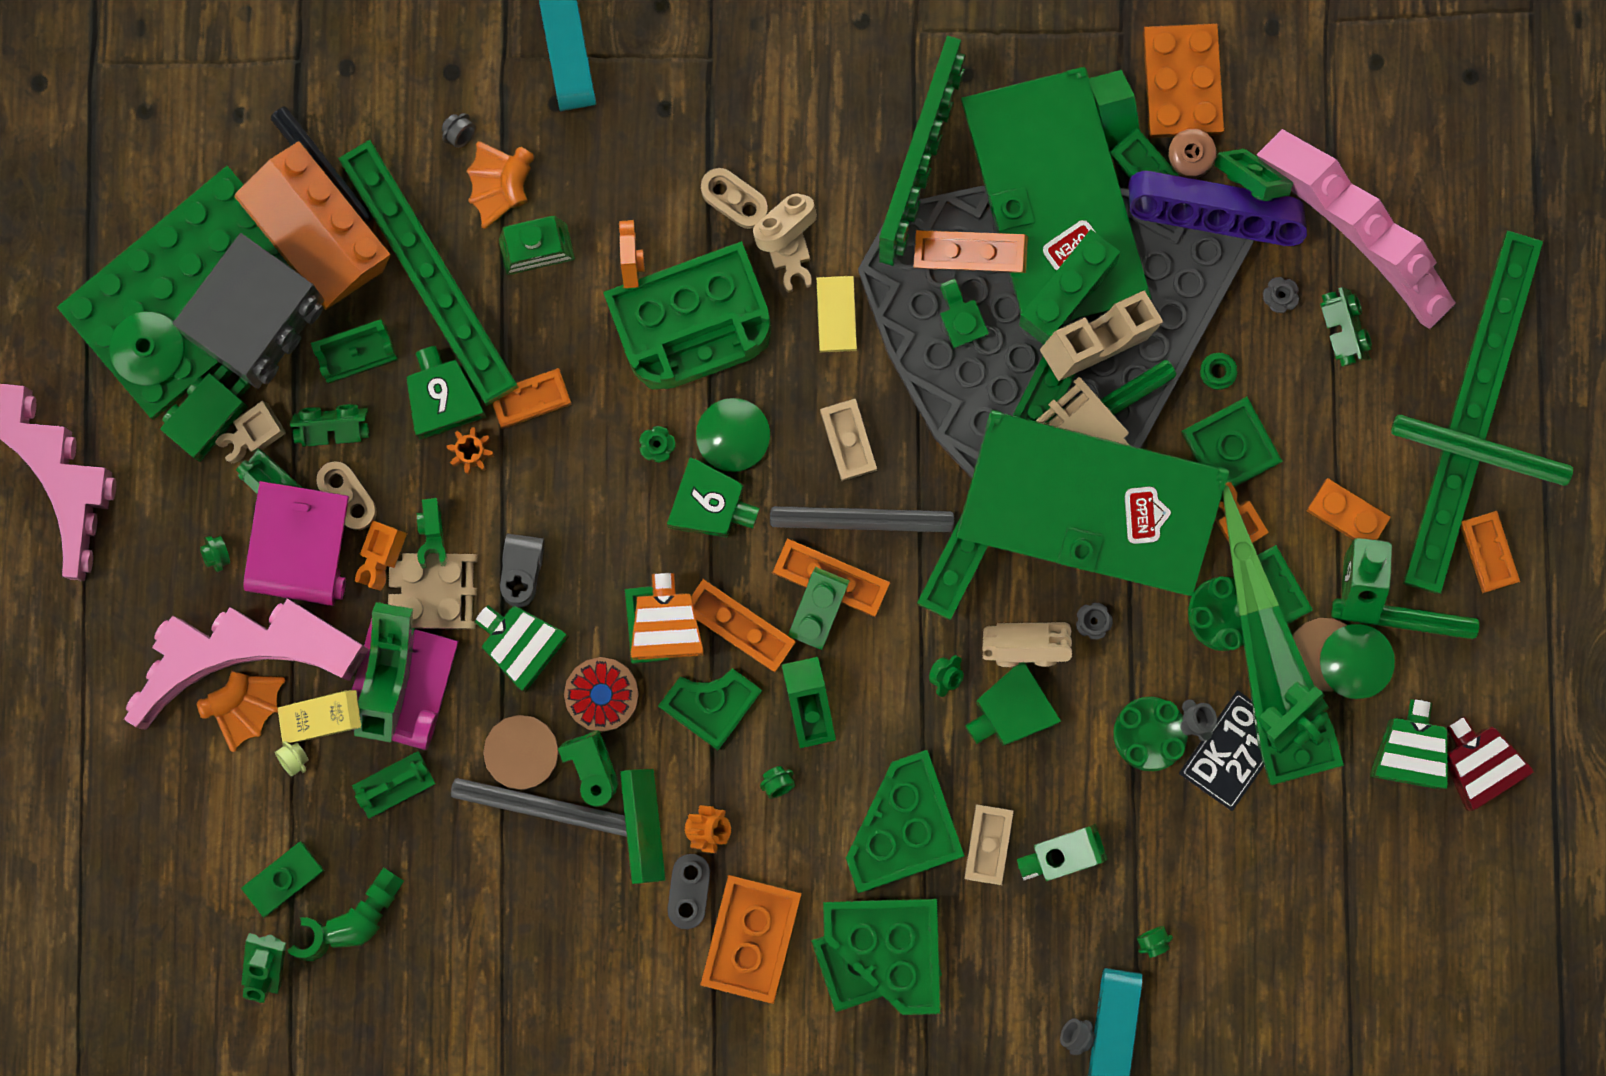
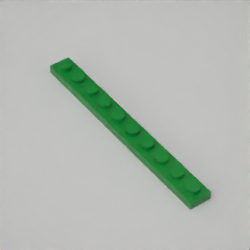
(1473, 410)

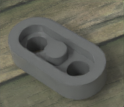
(688, 891)

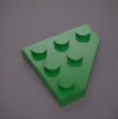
(904, 827)
(891, 948)

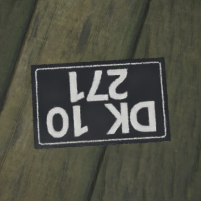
(1230, 758)

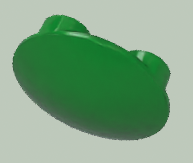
(733, 435)
(1215, 614)
(1357, 661)
(1149, 734)

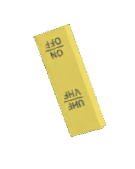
(319, 717)

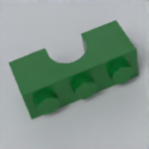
(1069, 286)

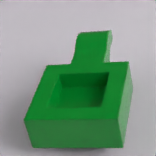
(962, 319)
(430, 524)

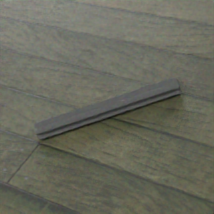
(862, 519)
(539, 806)

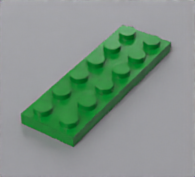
(924, 144)

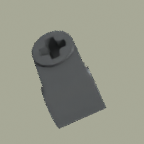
(521, 562)

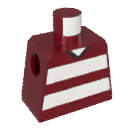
(1482, 764)

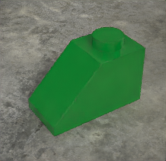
(809, 702)

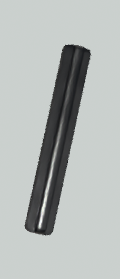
(293, 133)

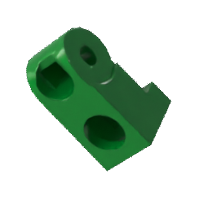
(592, 766)

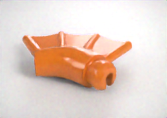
(498, 181)
(242, 706)

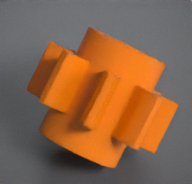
(464, 442)
(707, 829)

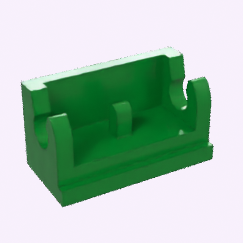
(354, 351)

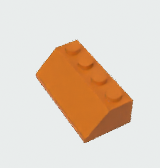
(312, 224)

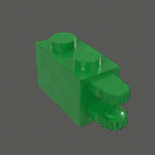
(205, 413)

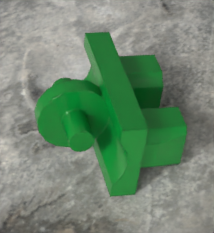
(1300, 722)
(262, 966)

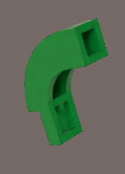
(386, 672)

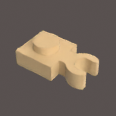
(791, 260)
(255, 430)

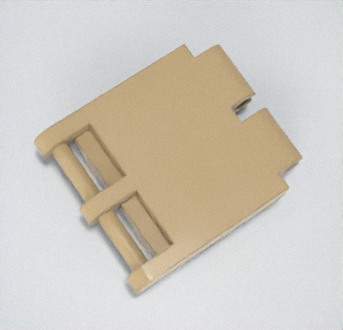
(1084, 415)
(435, 590)
(1027, 642)

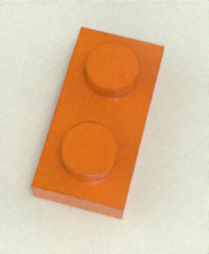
(1347, 512)

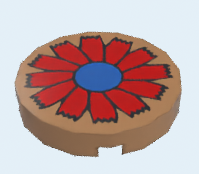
(601, 694)

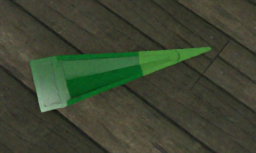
(1272, 659)

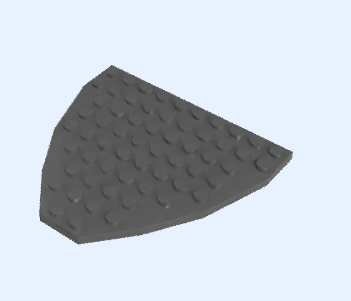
(961, 385)

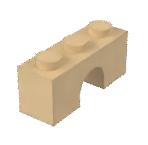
(1087, 343)

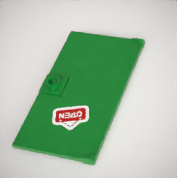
(1053, 181)
(1091, 503)

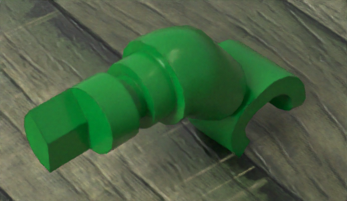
(356, 925)

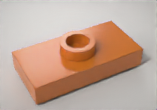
(532, 399)
(1489, 552)

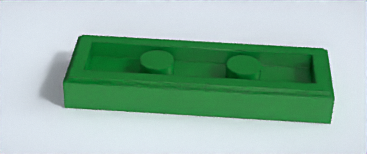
(642, 826)

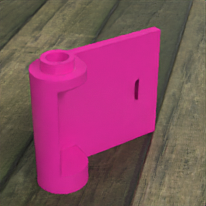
(296, 549)
(425, 686)

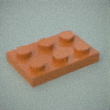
(1183, 79)
(750, 939)

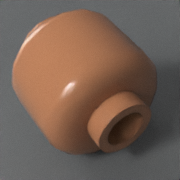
(1198, 165)

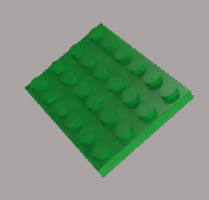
(161, 277)

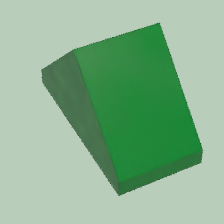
(1115, 106)

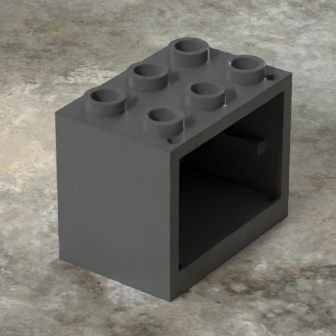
(250, 311)

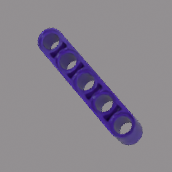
(1216, 208)

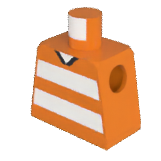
(665, 623)

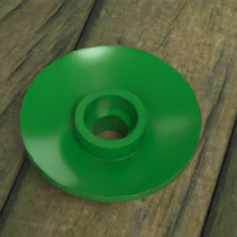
(159, 361)

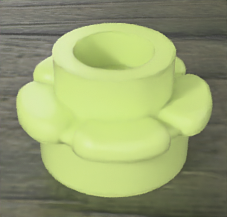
(292, 758)

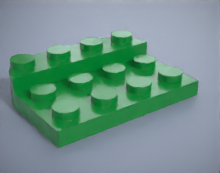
(692, 318)

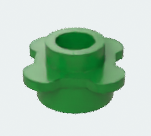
(946, 674)

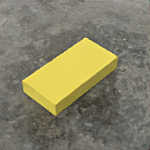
(836, 314)

